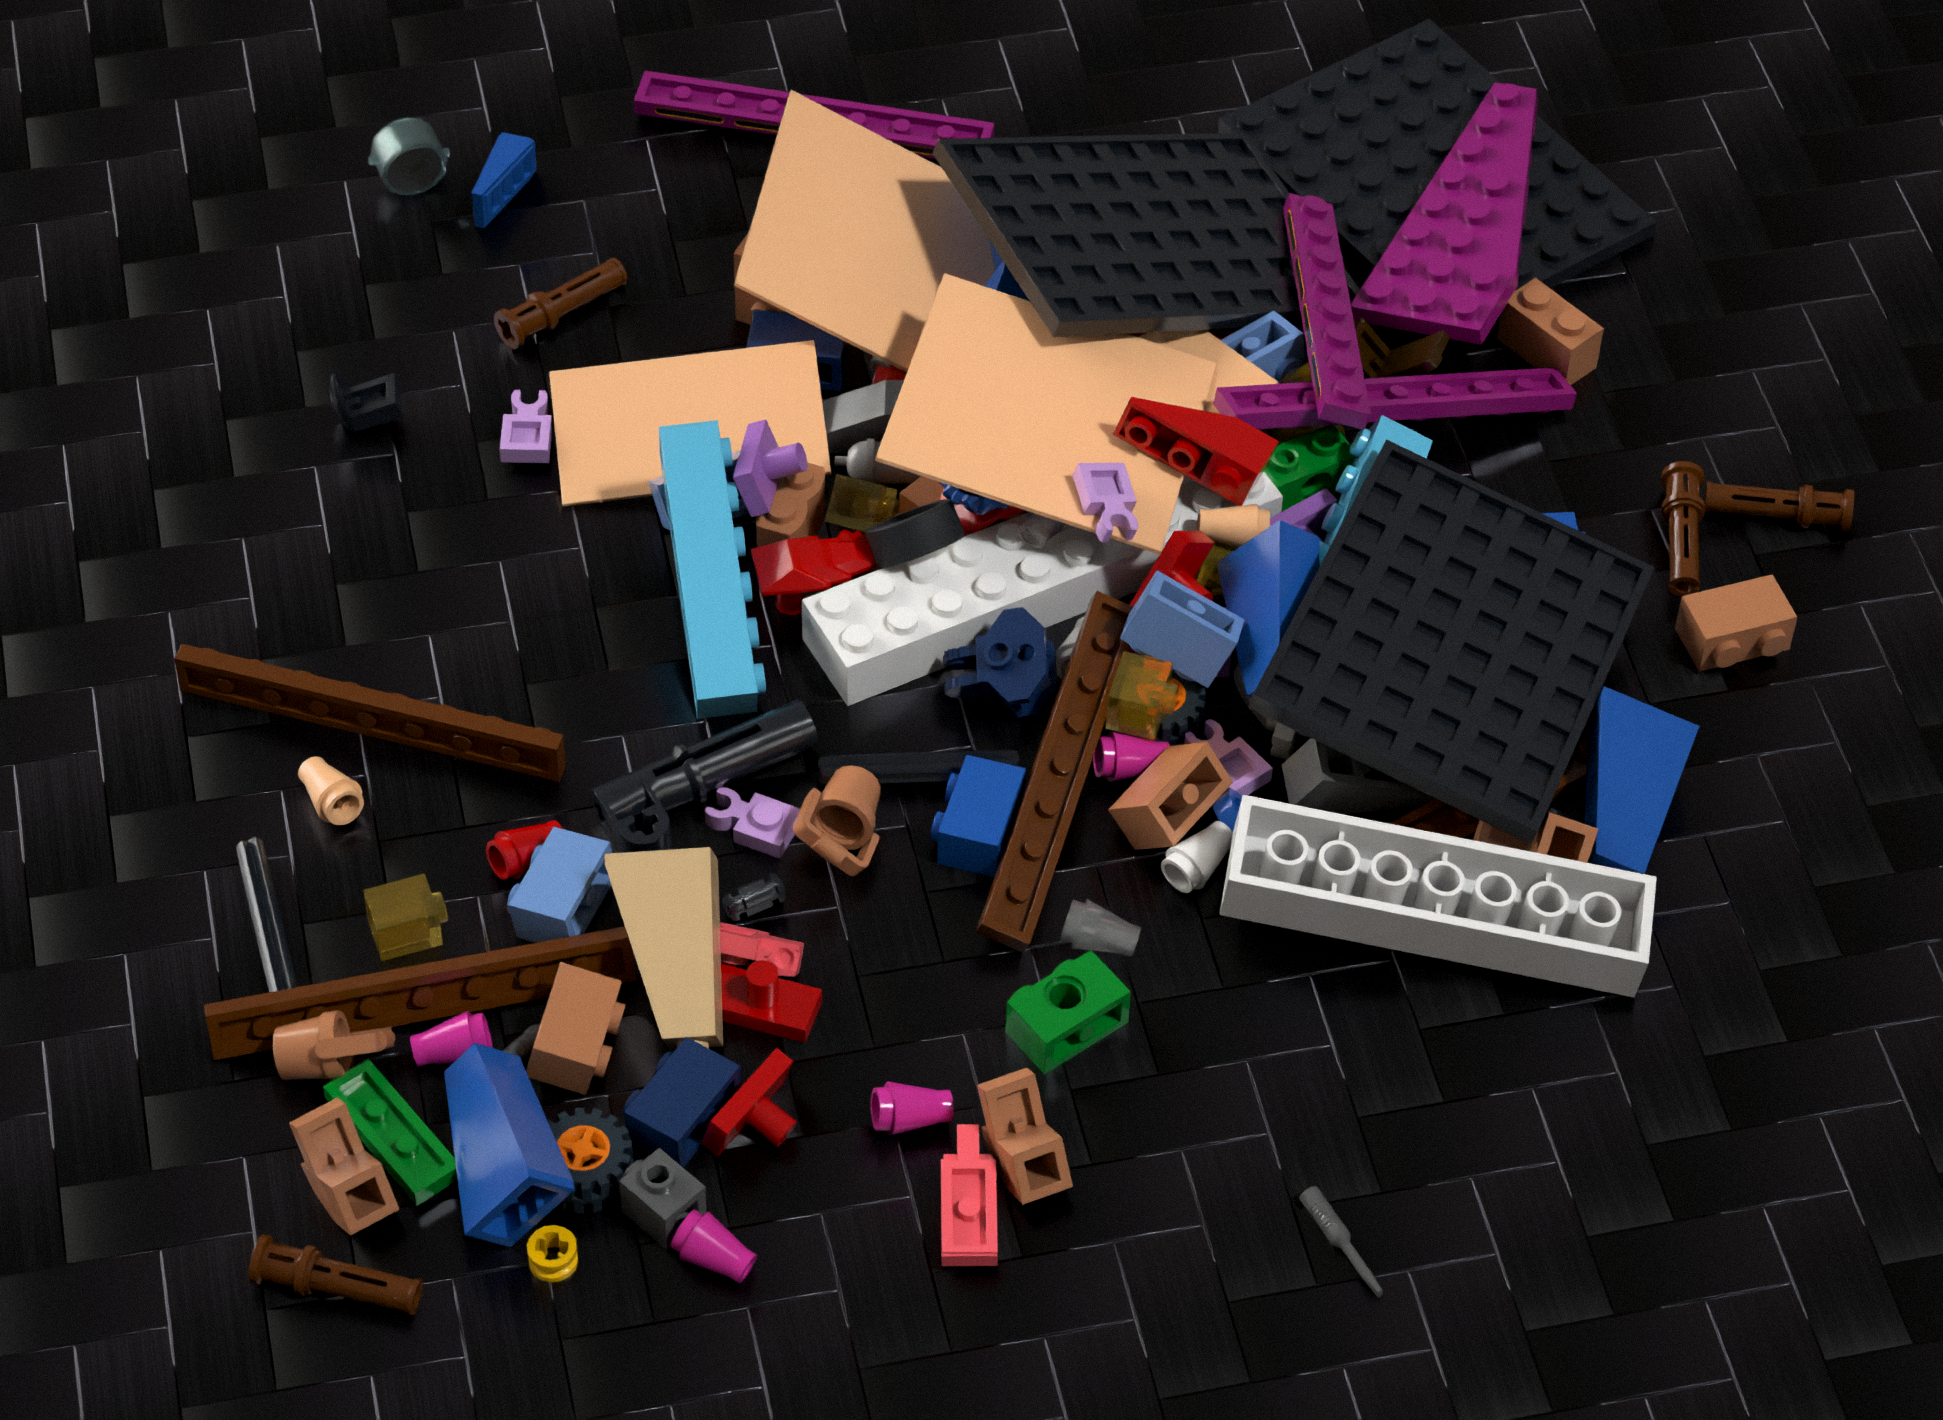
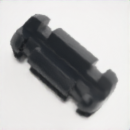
(753, 897)

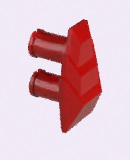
(807, 565)

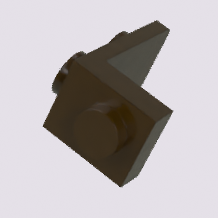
(1410, 359)

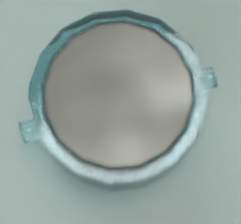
(408, 156)

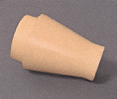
(1233, 524)
(331, 792)

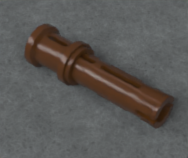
(544, 309)
(1802, 506)
(1683, 511)
(310, 1271)

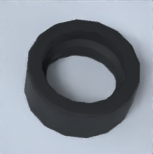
(914, 533)

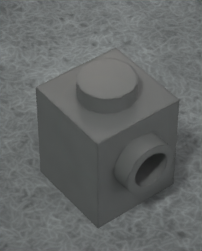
(660, 1196)

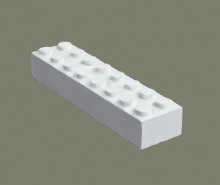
(1439, 896)

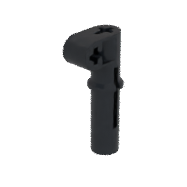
(693, 773)

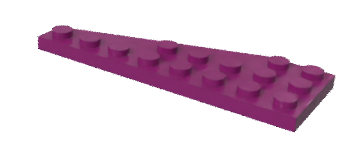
(1462, 240)

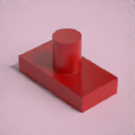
(1181, 561)
(767, 1003)
(753, 1107)

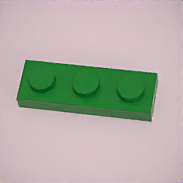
(394, 1132)

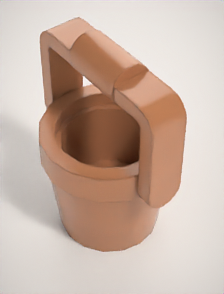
(842, 819)
(324, 1046)

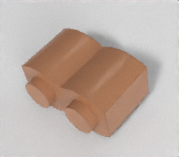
(795, 509)

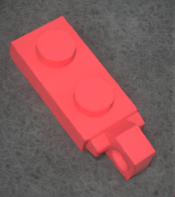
(743, 943)
(968, 1203)

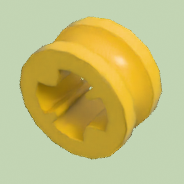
(567, 1259)

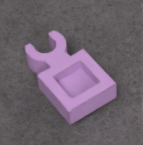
(526, 431)
(1109, 494)
(1240, 761)
(760, 824)

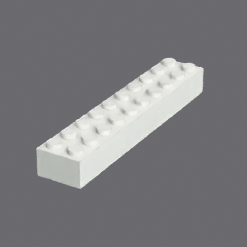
(906, 615)

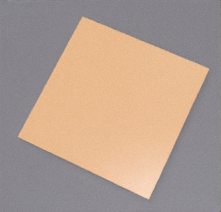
(857, 233)
(1016, 410)

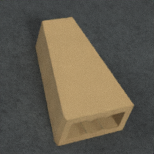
(675, 934)

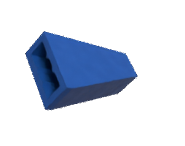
(1265, 587)
(1631, 777)
(502, 1147)

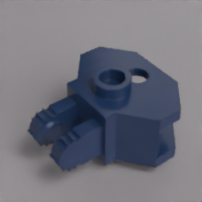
(1012, 665)

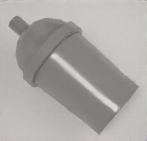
(862, 465)

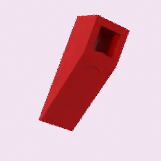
(1200, 444)

